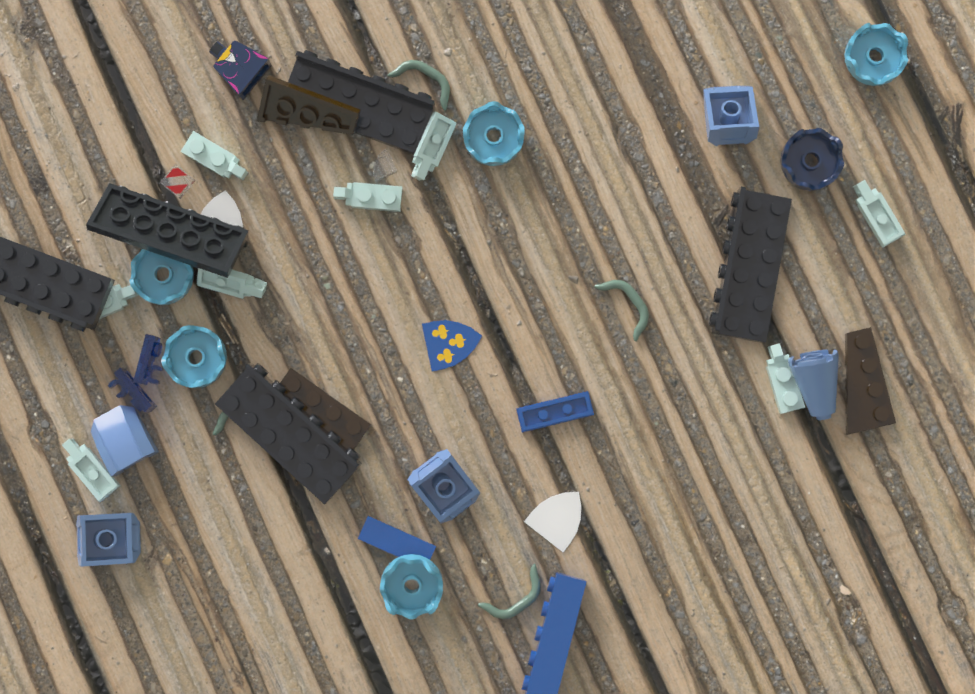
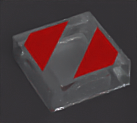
(177, 181)

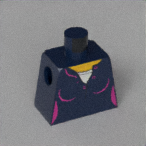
(239, 66)

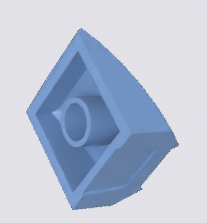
(730, 115)
(122, 439)
(444, 486)
(108, 539)

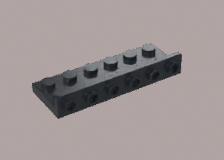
(387, 111)
(168, 230)
(750, 265)
(52, 286)
(289, 432)

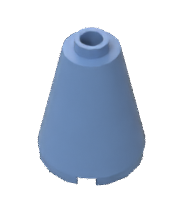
(817, 381)

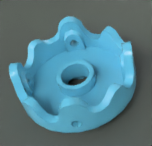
(885, 40)
(493, 117)
(145, 280)
(177, 354)
(409, 602)

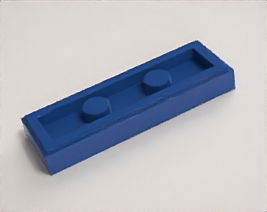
(555, 411)
(393, 539)

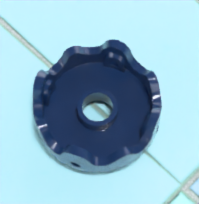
(821, 145)

